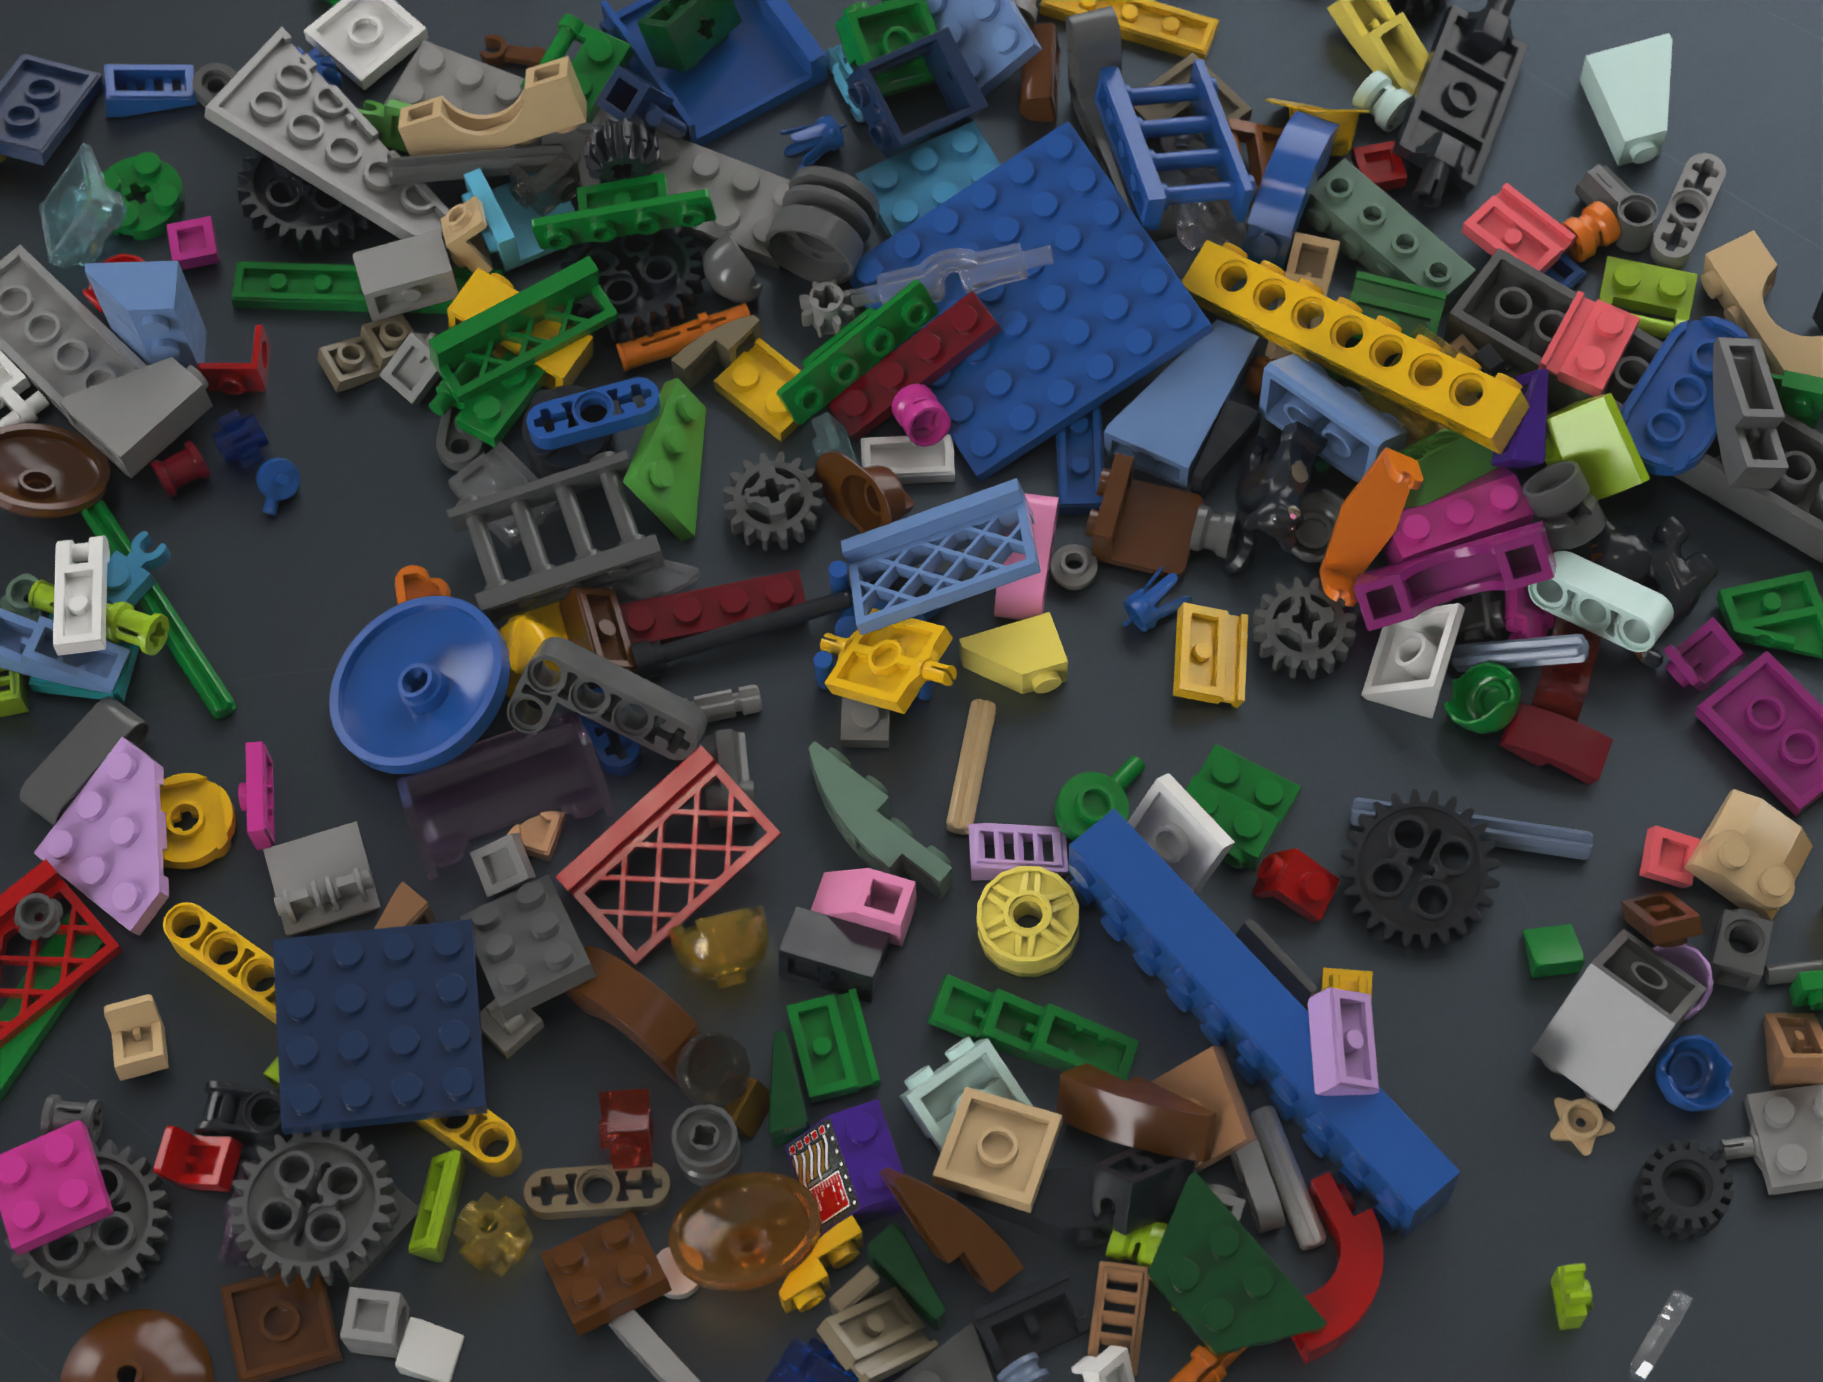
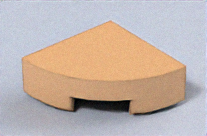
(541, 834)

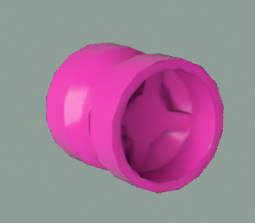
(921, 415)

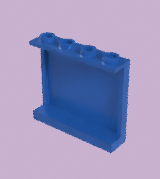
(746, 75)

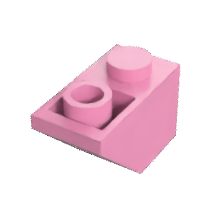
(868, 900)

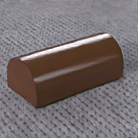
(1041, 77)

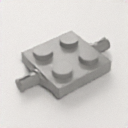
(1783, 1138)

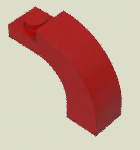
(1360, 1259)

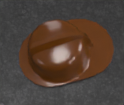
(862, 495)

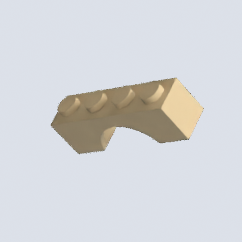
(547, 104)
(1741, 279)

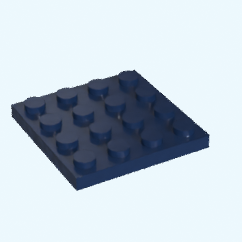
(378, 1027)

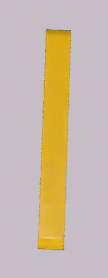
(254, 964)

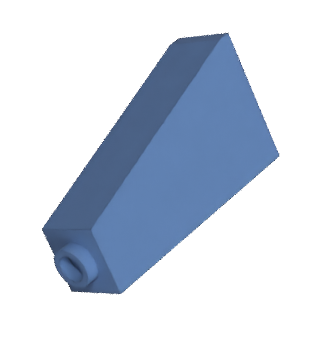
(1179, 409)

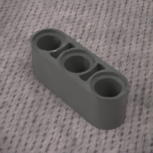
(78, 756)

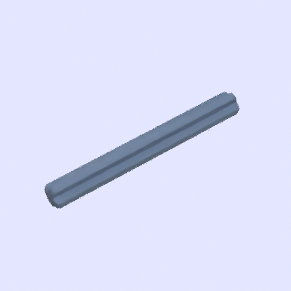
(1506, 833)

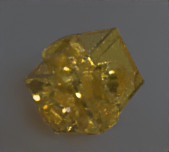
(495, 1249)

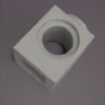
(374, 1322)

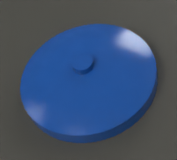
(419, 685)

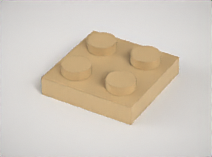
(997, 1149)

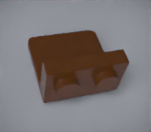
(1141, 522)

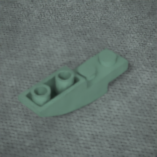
(861, 815)

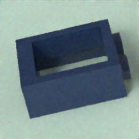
(950, 75)

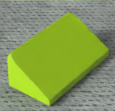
(438, 1206)

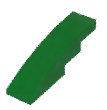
(1029, 1031)

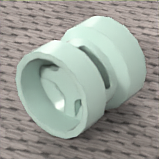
(1383, 100)

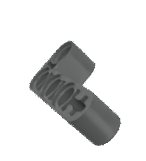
(607, 708)

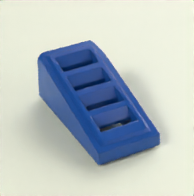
(140, 102)

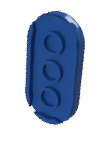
(1673, 401)

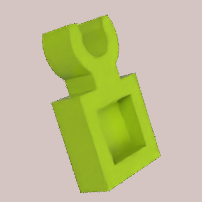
(1571, 1295)

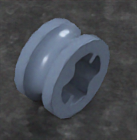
(1024, 1370)

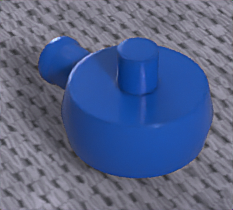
(277, 481)

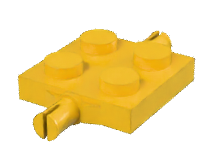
(889, 663)

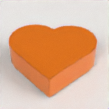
(415, 582)

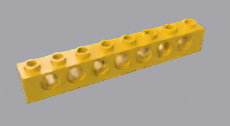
(1487, 422)

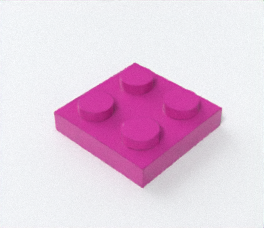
(51, 1188)

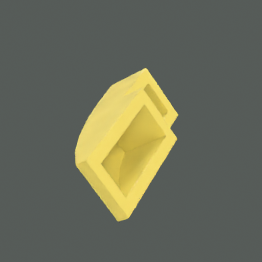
(1382, 39)

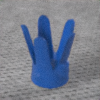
(821, 136)
(1142, 607)

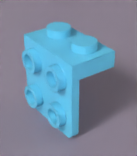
(508, 223)

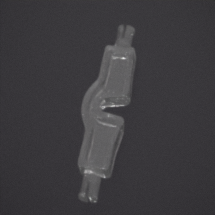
(976, 269)

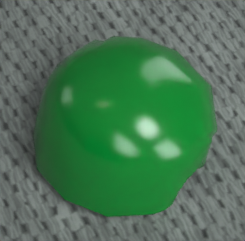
(1484, 698)

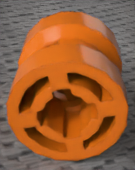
(1592, 229)

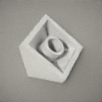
(1414, 660)

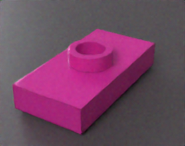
(257, 795)

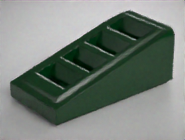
(786, 1103)
(899, 1265)

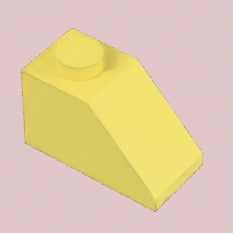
(1018, 655)

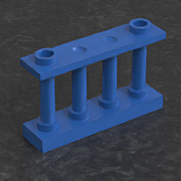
(1140, 165)

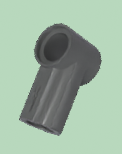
(1634, 211)
(731, 753)

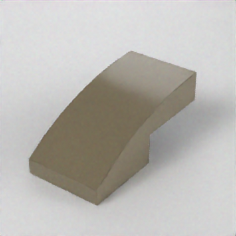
(717, 346)

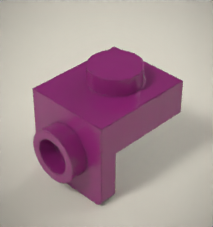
(1703, 656)

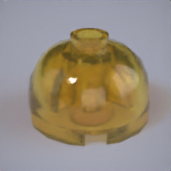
(722, 946)

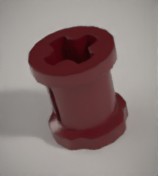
(180, 469)

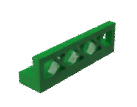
(514, 315)

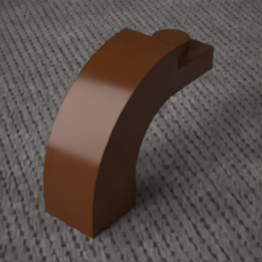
(635, 1008)

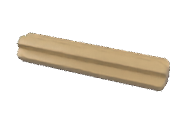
(971, 766)

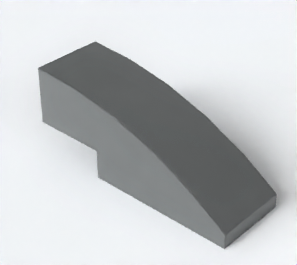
(1747, 414)

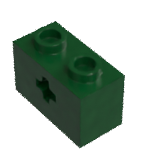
(685, 30)

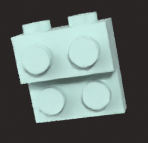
(936, 1095)

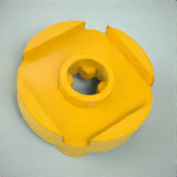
(215, 827)

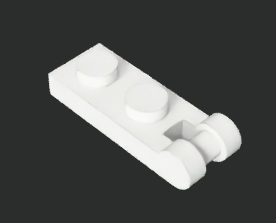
(80, 596)

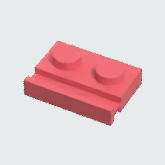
(1518, 228)
(1589, 344)

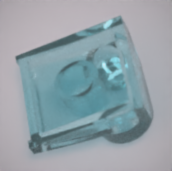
(80, 212)

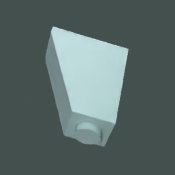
(1631, 96)

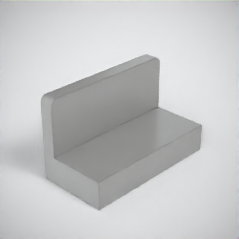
(405, 275)

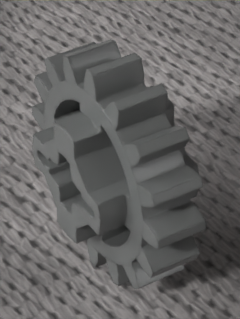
(773, 480)
(1287, 638)

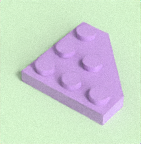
(115, 838)

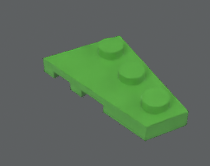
(669, 460)

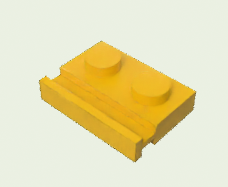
(753, 386)
(1210, 655)

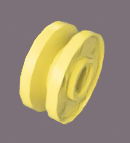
(1023, 893)

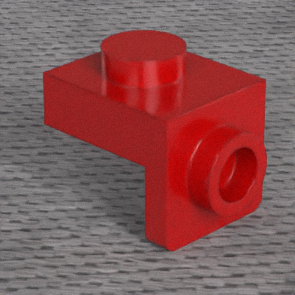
(1296, 883)
(197, 1160)

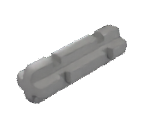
(725, 703)

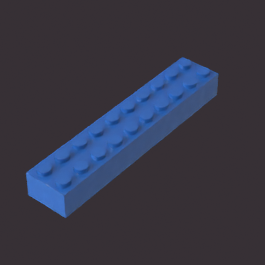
(1256, 1022)

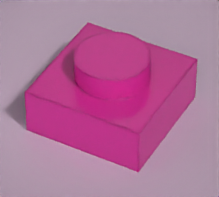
(193, 242)

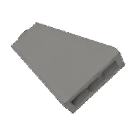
(139, 411)

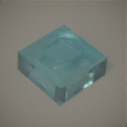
(831, 437)

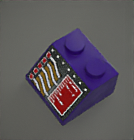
(842, 1165)

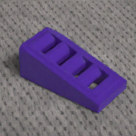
(1528, 442)

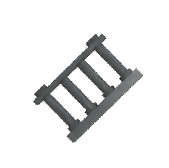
(546, 581)

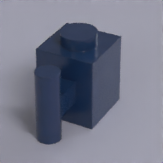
(638, 99)

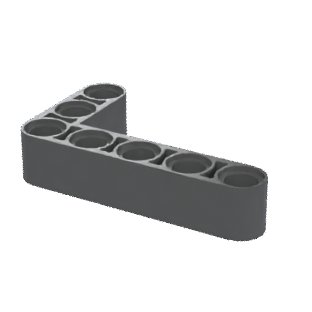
(1091, 45)

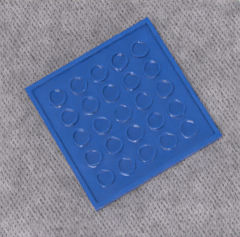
(1070, 327)

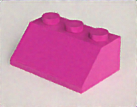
(1464, 515)

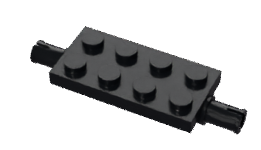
(1460, 99)

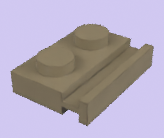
(877, 1337)

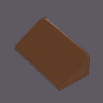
(596, 623)

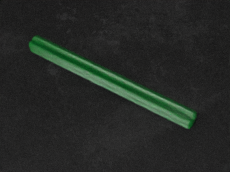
(179, 638)

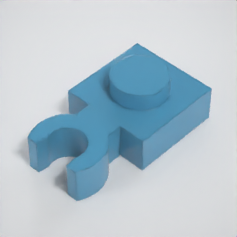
(129, 576)

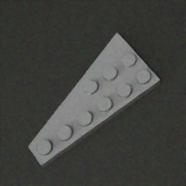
(318, 134)

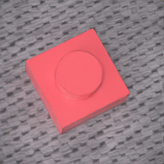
(1666, 856)

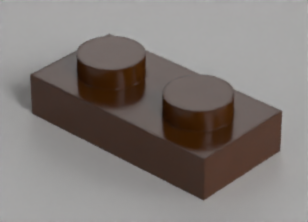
(1662, 918)

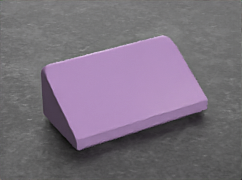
(1342, 1043)

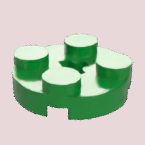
(163, 198)

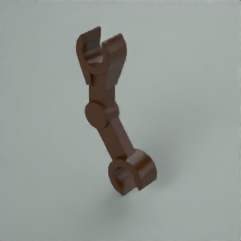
(510, 53)

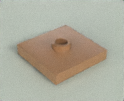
(1211, 1084)

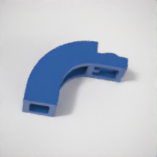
(1286, 186)

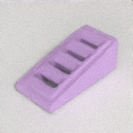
(1000, 834)

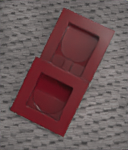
(1557, 740)

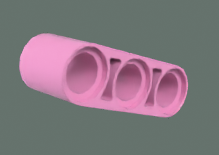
(1027, 596)

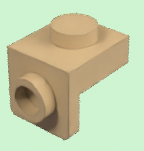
(462, 237)
(137, 1037)

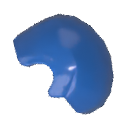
(1694, 1073)

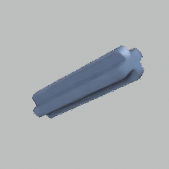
(1522, 652)

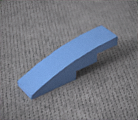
(29, 650)

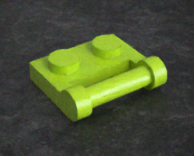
(1649, 291)

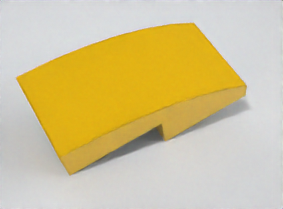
(808, 1282)

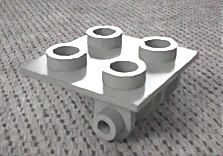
(321, 879)

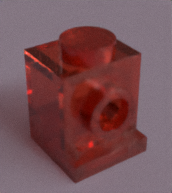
(627, 1127)

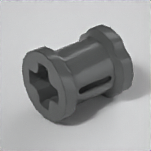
(59, 1113)

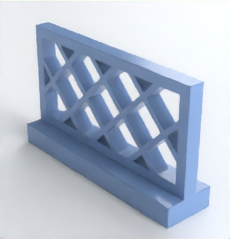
(935, 538)

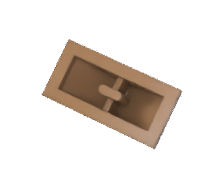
(1793, 1050)

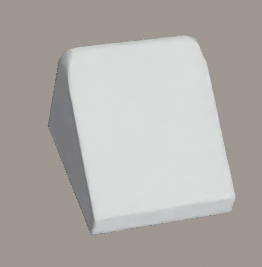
(428, 1351)

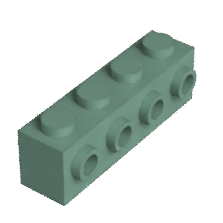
(1384, 234)

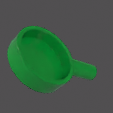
(1092, 796)

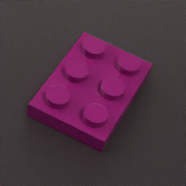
(1771, 729)

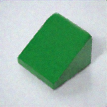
(1553, 951)

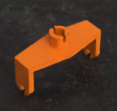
(1367, 522)

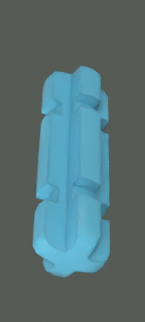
(839, 66)

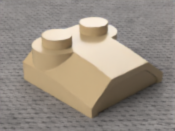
(1751, 854)

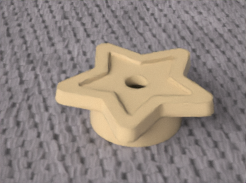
(1584, 1136)

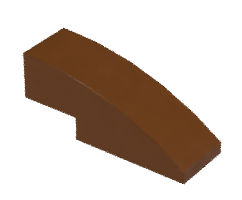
(1135, 1113)
(953, 1230)

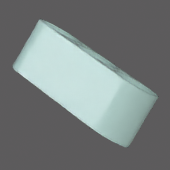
(1603, 602)

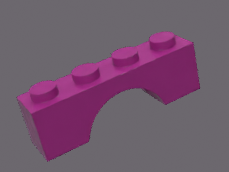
(1486, 564)

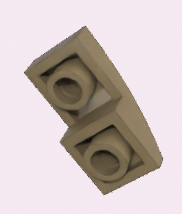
(365, 356)

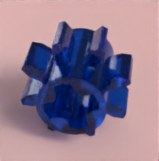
(240, 439)

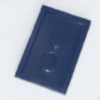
(42, 105)

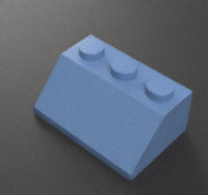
(150, 309)
(1354, 429)

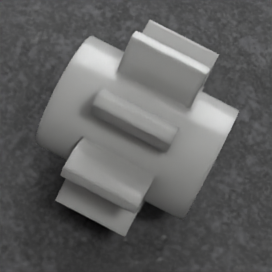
(826, 307)

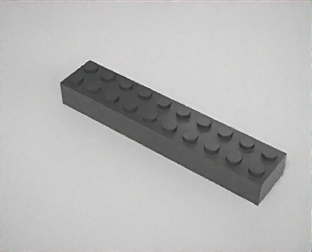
(1518, 316)

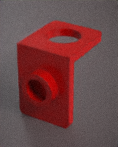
(241, 377)

